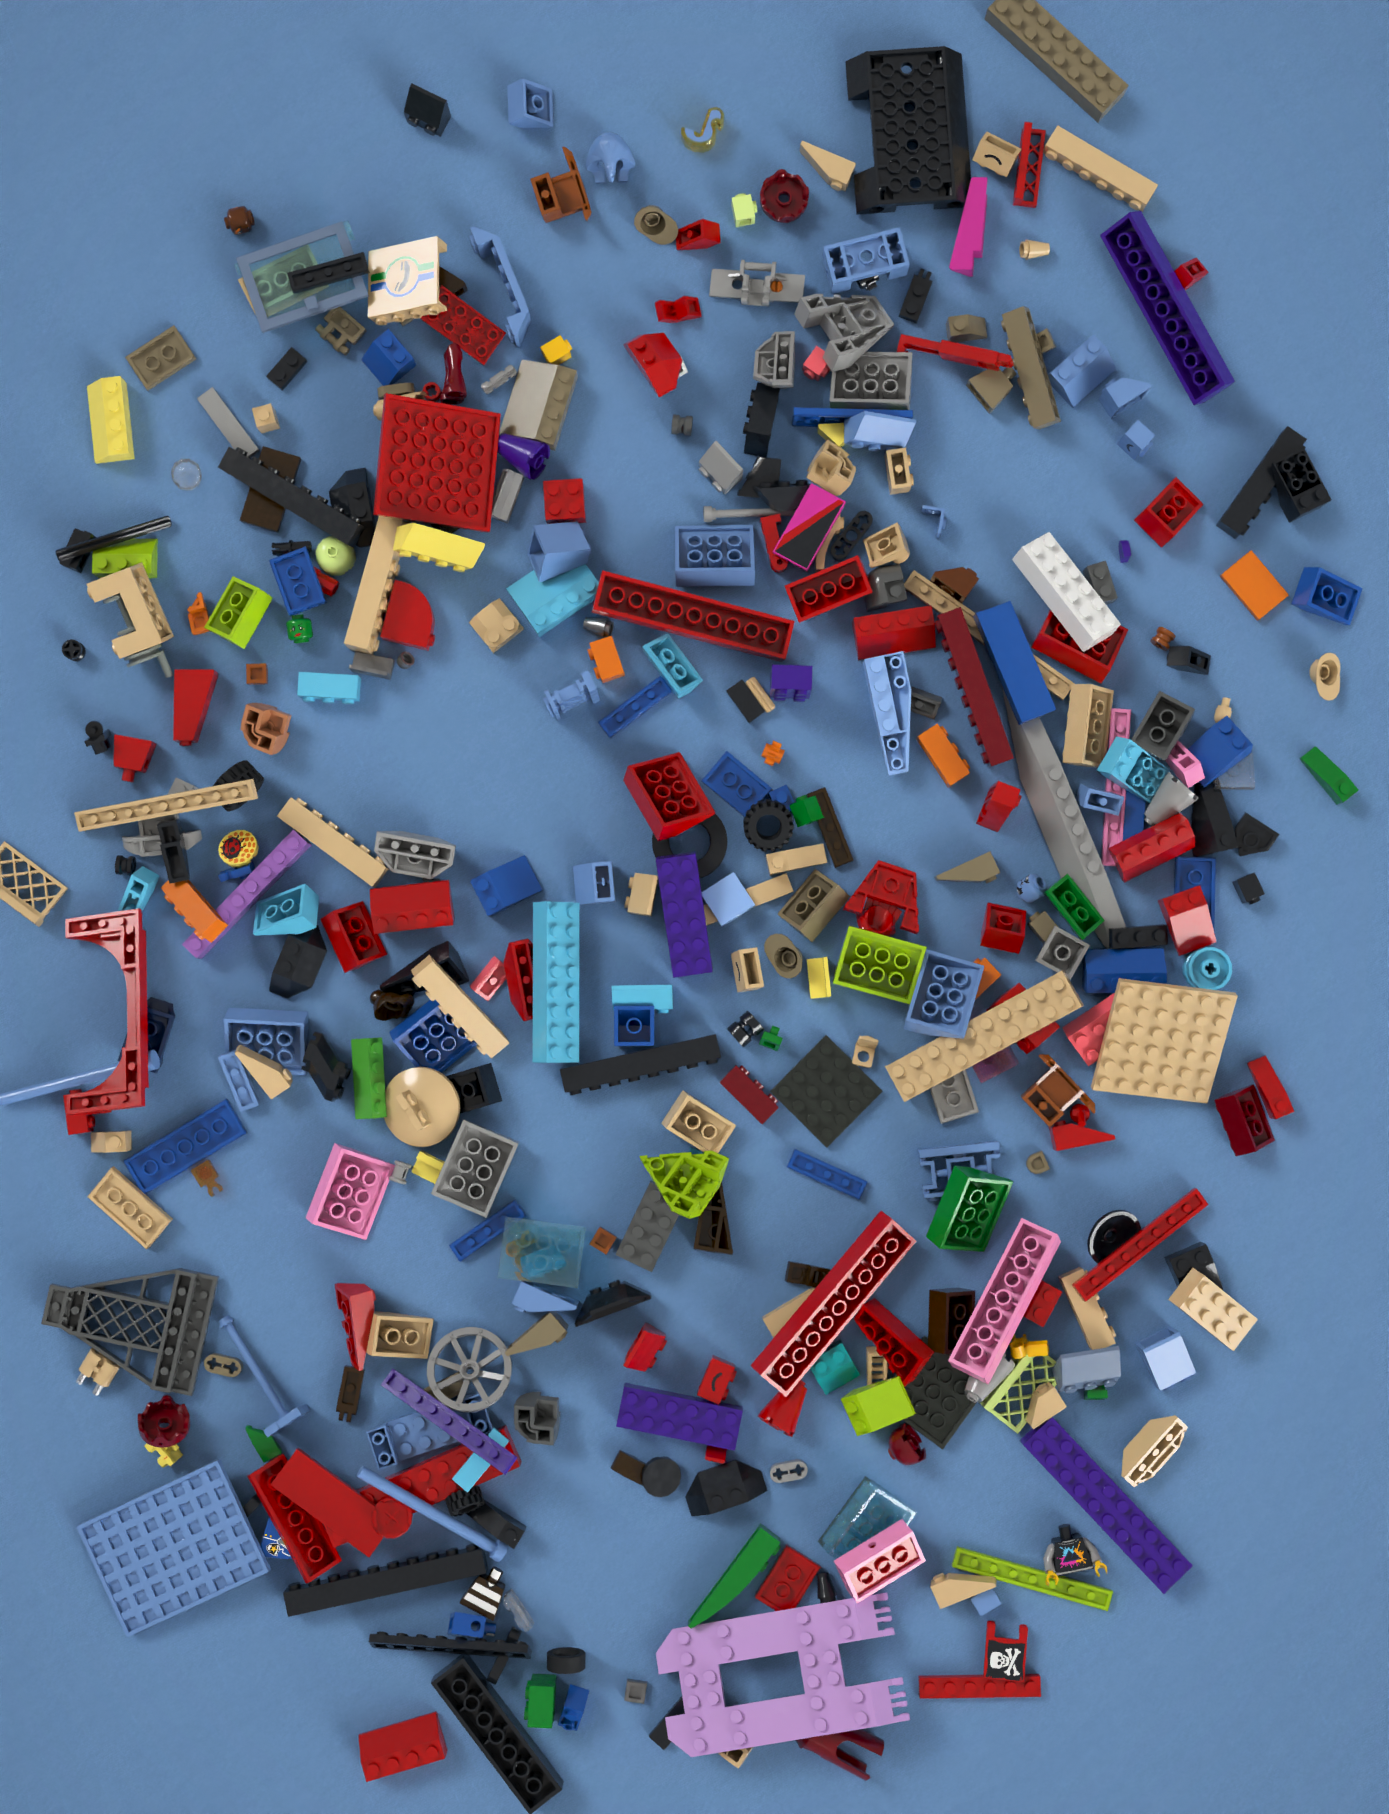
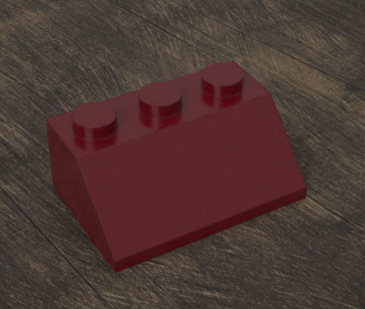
(1244, 1120)

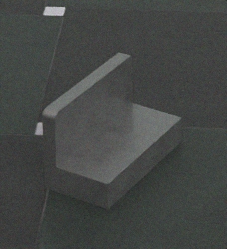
(372, 665)

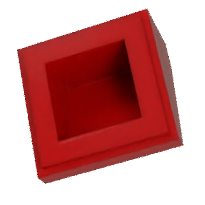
(715, 1454)

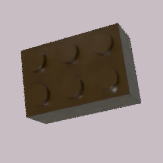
(948, 1317)

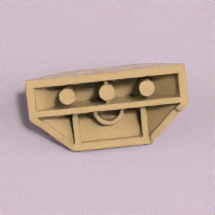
(1151, 1448)

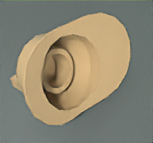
(1326, 675)

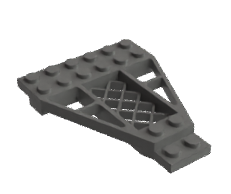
(182, 1333)

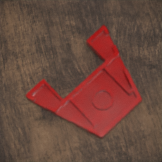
(891, 886)

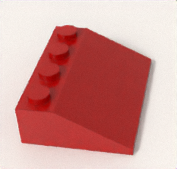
(1059, 645)
(667, 795)

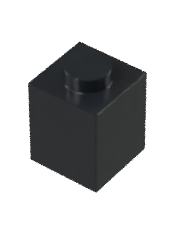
(1248, 888)

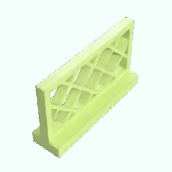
(998, 1393)

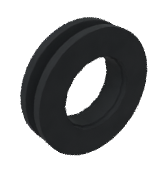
(716, 851)

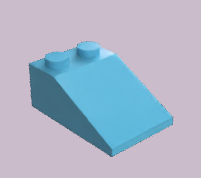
(287, 912)

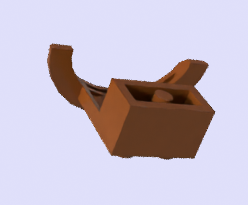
(561, 194)
(1054, 1093)

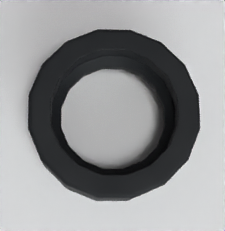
(566, 1660)

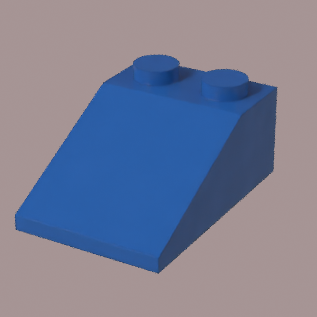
(1326, 595)
(1220, 749)
(506, 885)

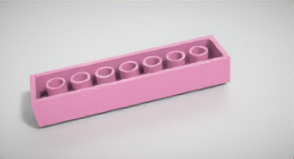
(1004, 1301)

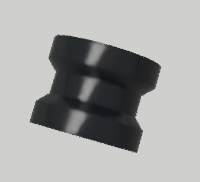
(70, 647)
(125, 865)

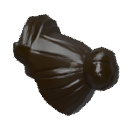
(391, 1005)

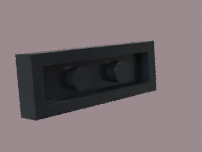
(1138, 936)

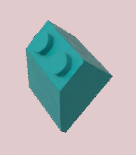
(834, 1368)

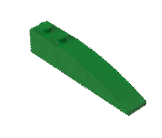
(739, 1573)

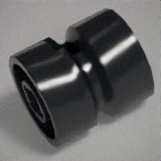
(740, 1034)

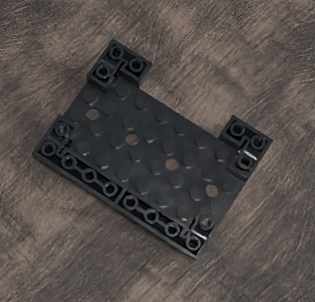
(935, 125)

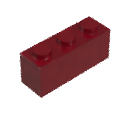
(749, 1093)

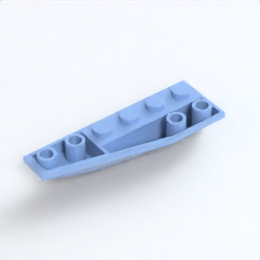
(891, 706)

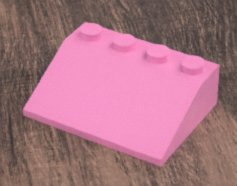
(349, 1192)

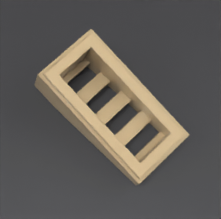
(872, 1357)

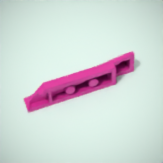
(971, 228)

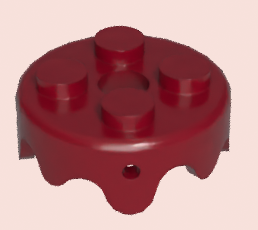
(787, 184)
(164, 1412)

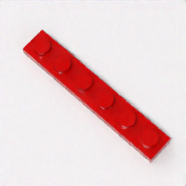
(977, 1687)

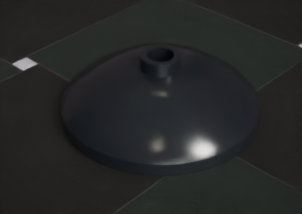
(1110, 1233)

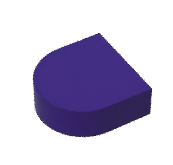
(1124, 550)

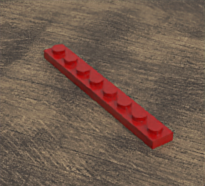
(1139, 1244)

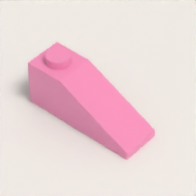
(1185, 765)

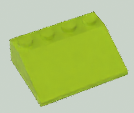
(879, 964)

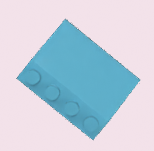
(555, 599)

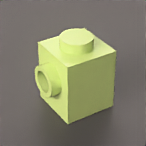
(743, 209)

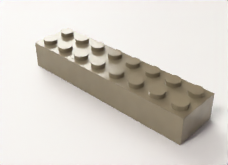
(1058, 54)

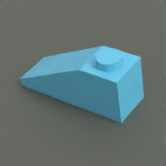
(139, 889)

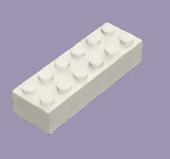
(1066, 591)

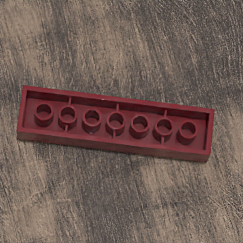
(974, 686)

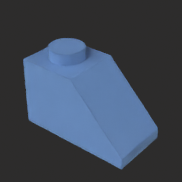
(1099, 799)

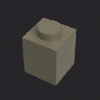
(1041, 925)

